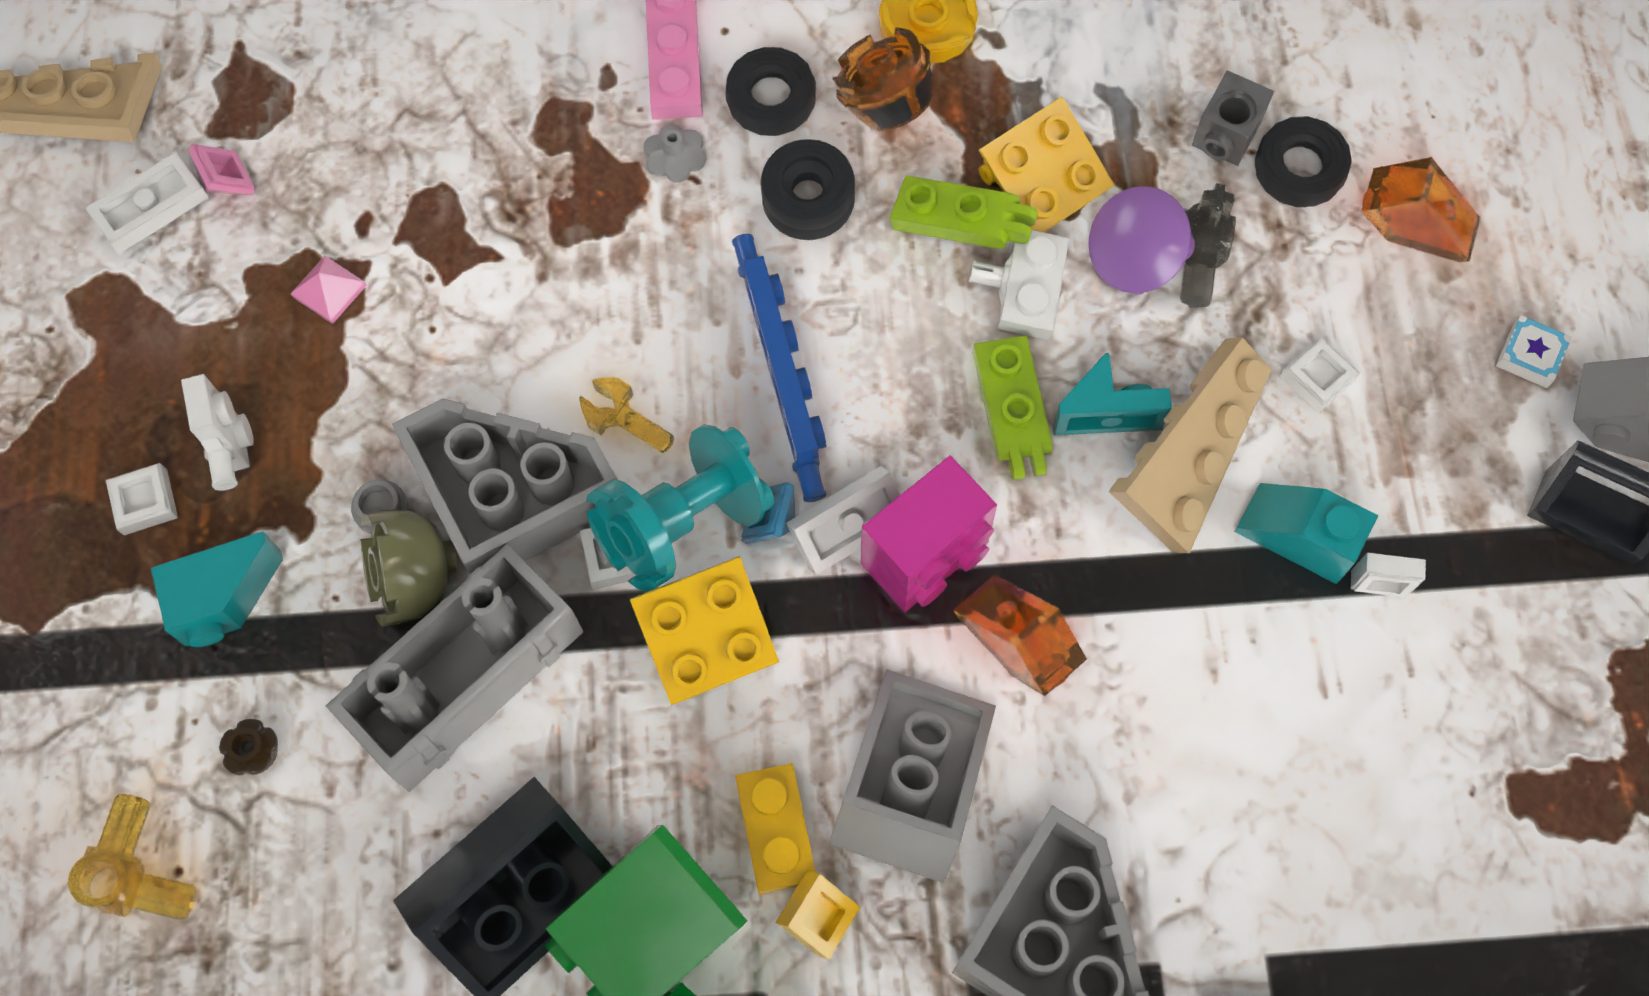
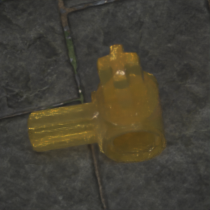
(134, 887)

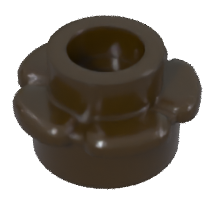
(259, 758)

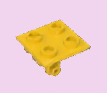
(1046, 165)
(704, 630)

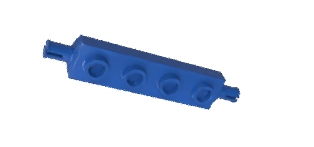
(790, 384)

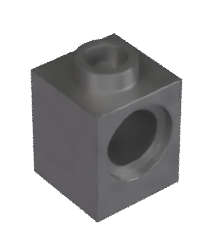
(1233, 101)

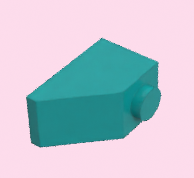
(1308, 527)
(214, 588)

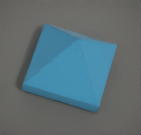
(774, 519)

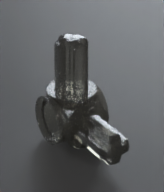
(1213, 234)

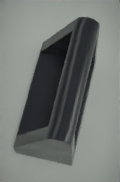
(1592, 509)

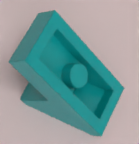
(1097, 408)

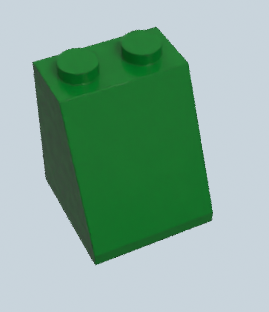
(644, 921)

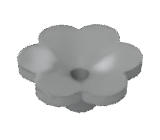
(674, 153)

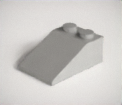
(914, 776)

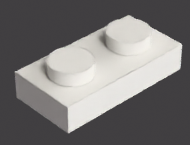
(147, 202)
(834, 525)

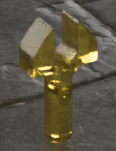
(623, 415)

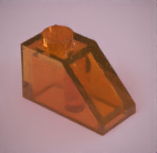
(1421, 209)
(1022, 634)

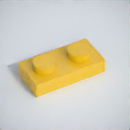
(775, 828)

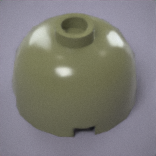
(405, 564)

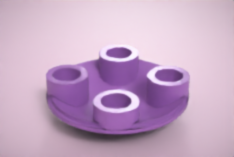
(1140, 240)

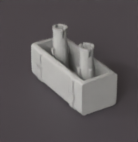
(456, 668)

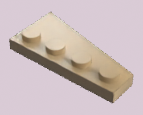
(79, 103)
(1189, 459)

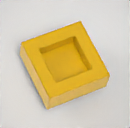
(817, 914)

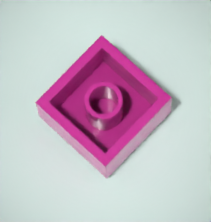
(928, 535)

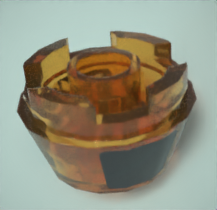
(885, 80)

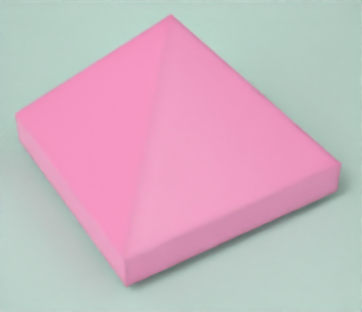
(220, 170)
(328, 289)

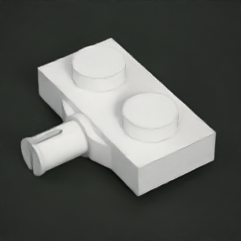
(1028, 284)
(218, 429)

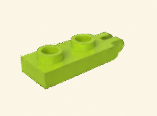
(961, 213)
(1013, 404)

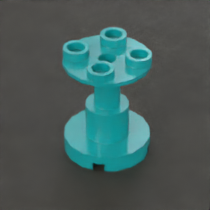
(641, 528)

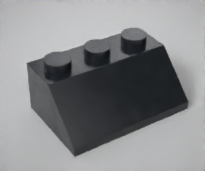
(499, 889)

